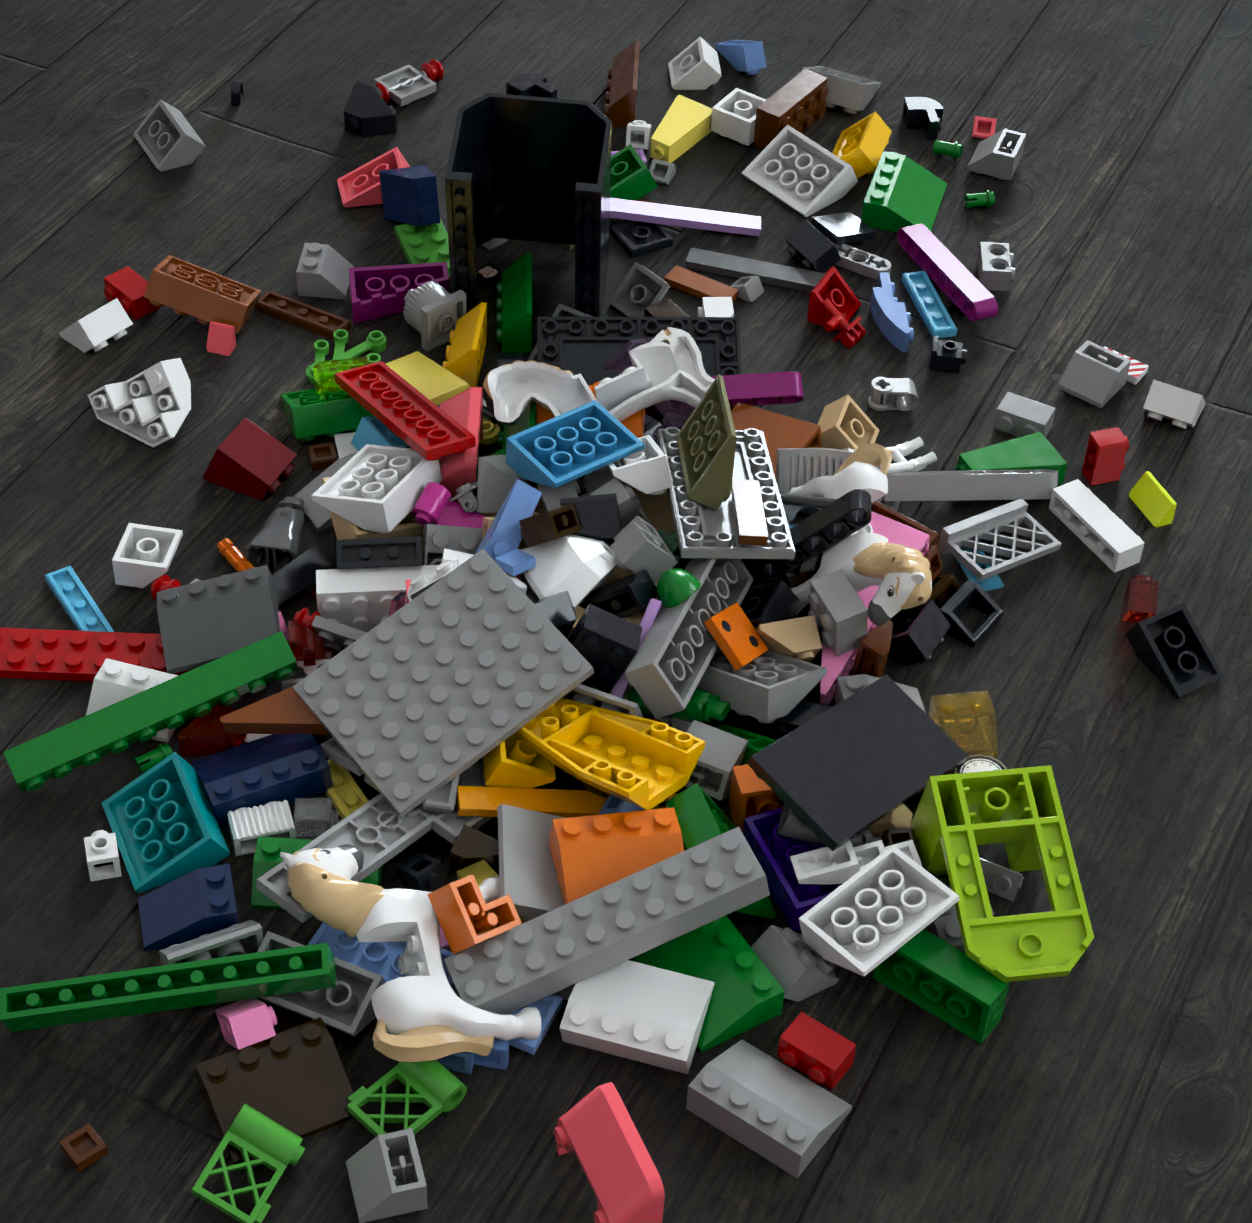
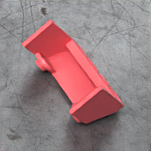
(468, 411)
(612, 1158)

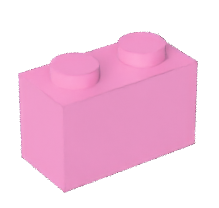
(246, 1022)

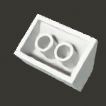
(644, 469)
(122, 680)

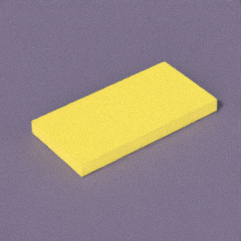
(428, 377)

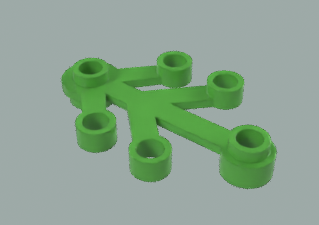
(374, 343)

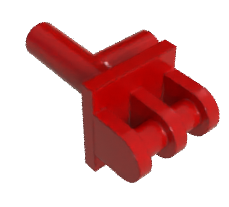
(850, 332)

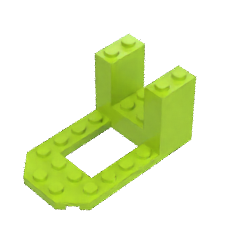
(1027, 816)

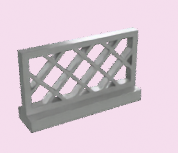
(987, 526)

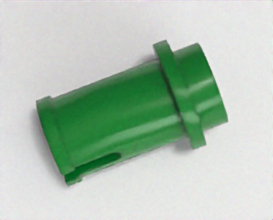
(948, 149)
(980, 199)
(153, 757)

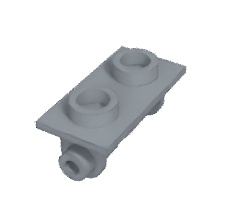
(467, 497)
(1001, 880)

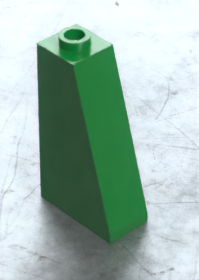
(1019, 453)

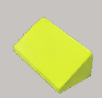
(1153, 500)

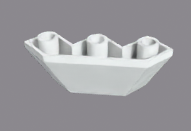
(148, 404)
(570, 565)

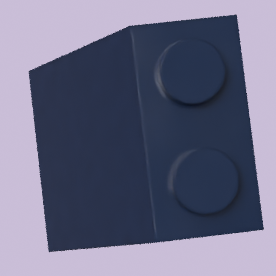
(410, 195)

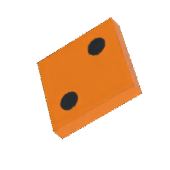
(736, 636)

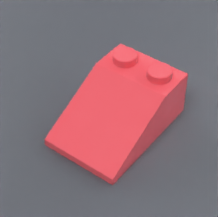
(362, 185)

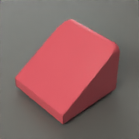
(983, 127)
(221, 338)

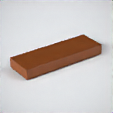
(698, 285)

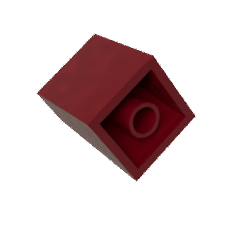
(250, 462)

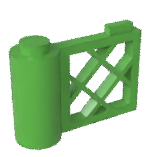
(426, 1079)
(267, 1144)

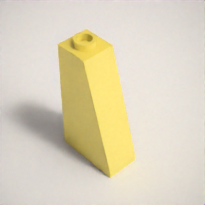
(680, 129)

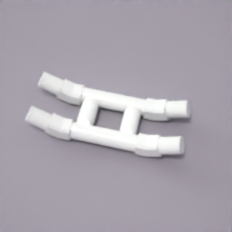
(905, 449)

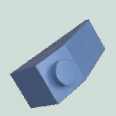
(743, 55)
(505, 529)

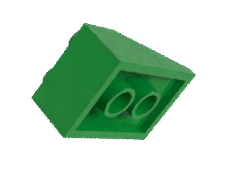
(630, 175)

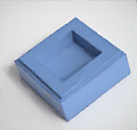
(515, 562)

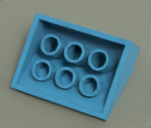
(570, 446)

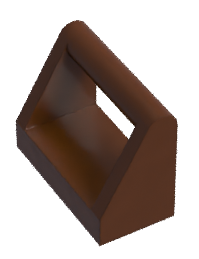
(873, 651)

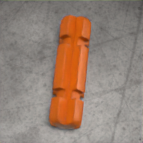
(233, 555)

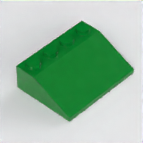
(902, 194)
(321, 413)
(703, 820)
(743, 988)

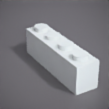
(1096, 525)

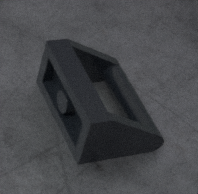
(966, 597)

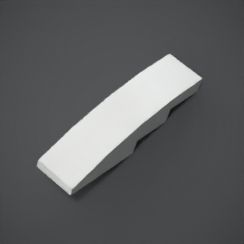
(837, 866)

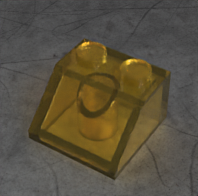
(967, 720)

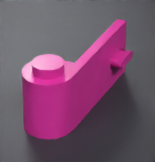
(437, 509)

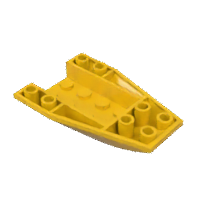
(615, 750)

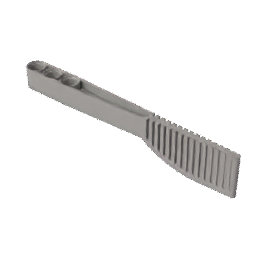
(801, 465)

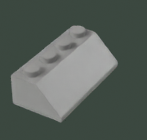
(341, 1007)

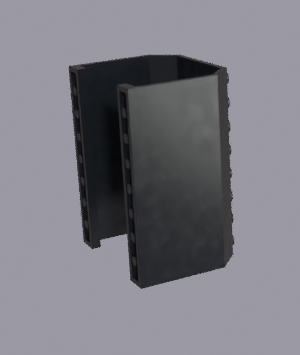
(530, 175)

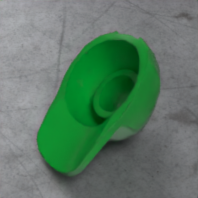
(676, 586)

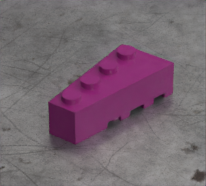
(382, 289)

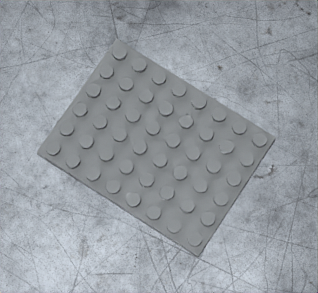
(442, 682)

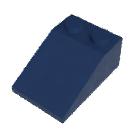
(188, 907)

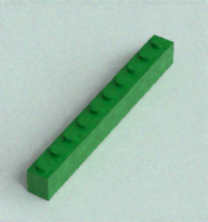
(150, 712)
(167, 987)

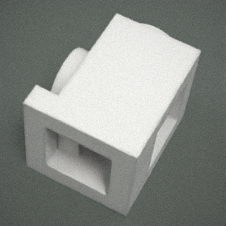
(638, 134)
(102, 849)

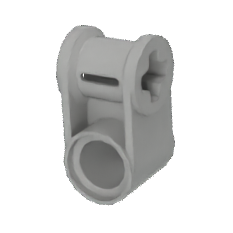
(893, 393)

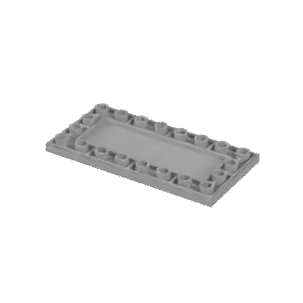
(713, 532)

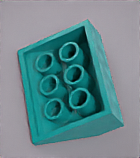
(164, 825)

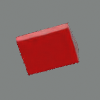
(838, 292)

